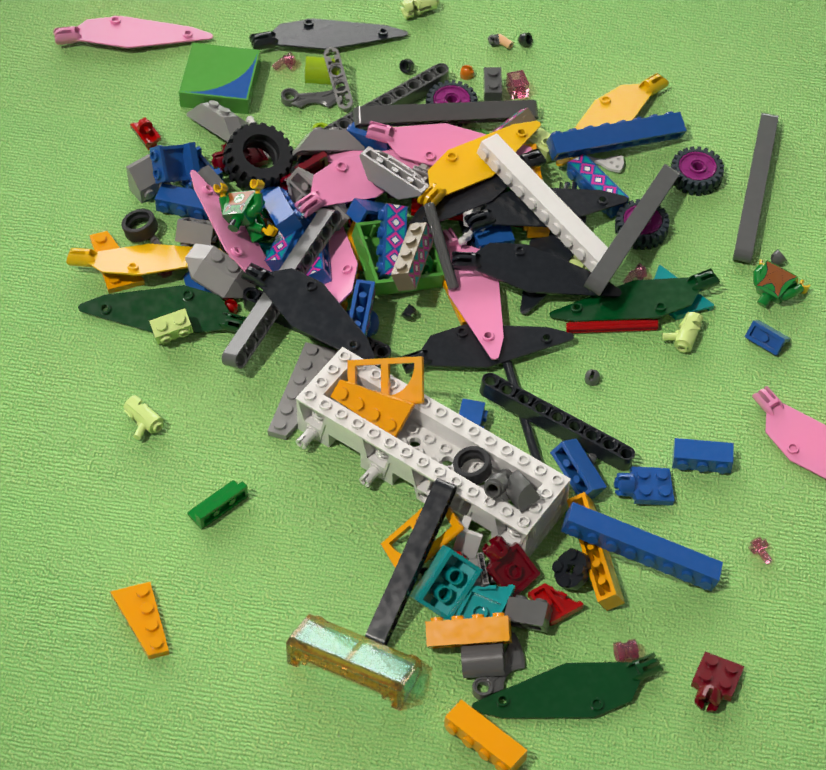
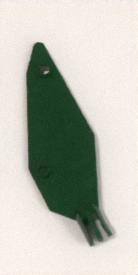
(640, 299)
(137, 308)
(572, 690)

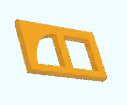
(411, 393)
(455, 529)

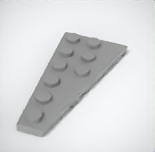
(309, 364)

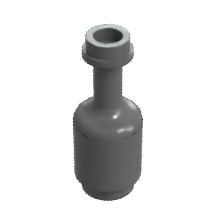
(497, 483)

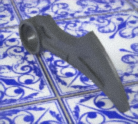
(324, 98)
(513, 661)

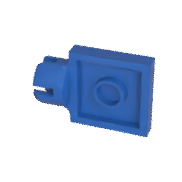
(646, 485)

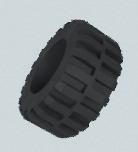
(259, 137)

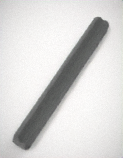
(441, 246)

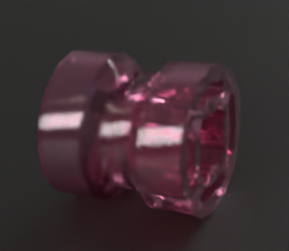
(626, 650)

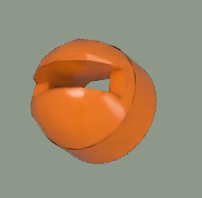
(467, 72)

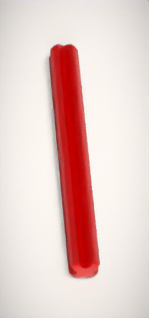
(612, 326)

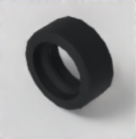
(142, 233)
(470, 453)

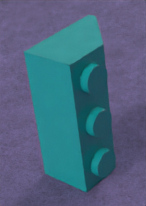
(446, 582)

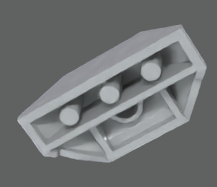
(216, 119)
(329, 141)
(392, 174)
(300, 185)
(216, 271)

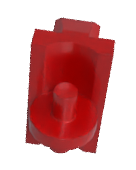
(146, 132)

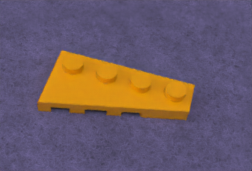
(114, 282)
(379, 409)
(141, 612)

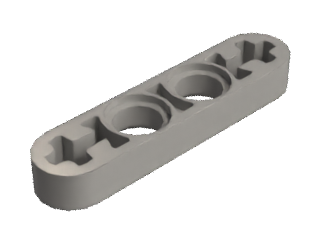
(336, 79)

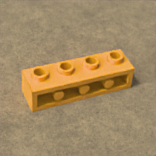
(468, 631)
(484, 737)

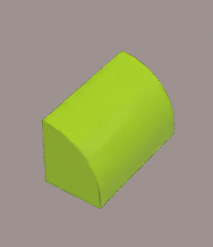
(317, 72)

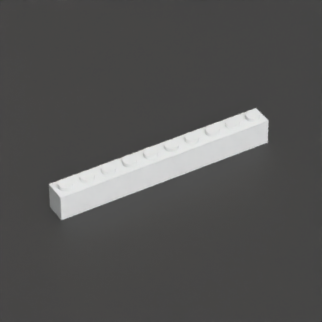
(542, 201)

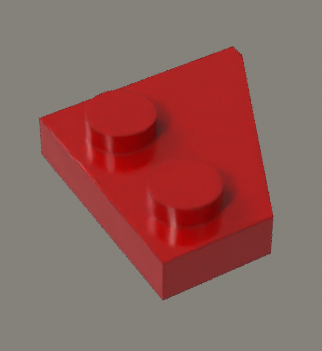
(560, 603)

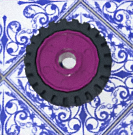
(451, 93)
(698, 170)
(653, 233)

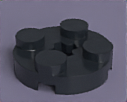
(564, 564)

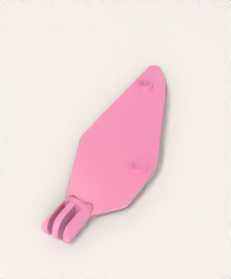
(128, 32)
(424, 142)
(342, 183)
(236, 244)
(343, 265)
(477, 300)
(794, 433)

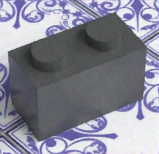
(492, 84)
(529, 613)

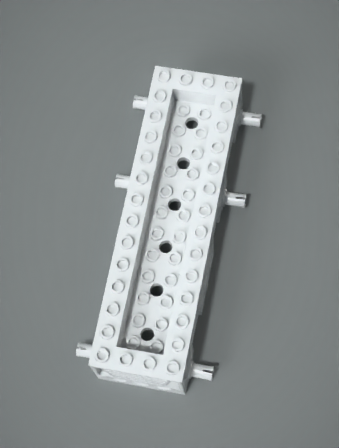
(440, 438)

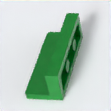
(218, 503)

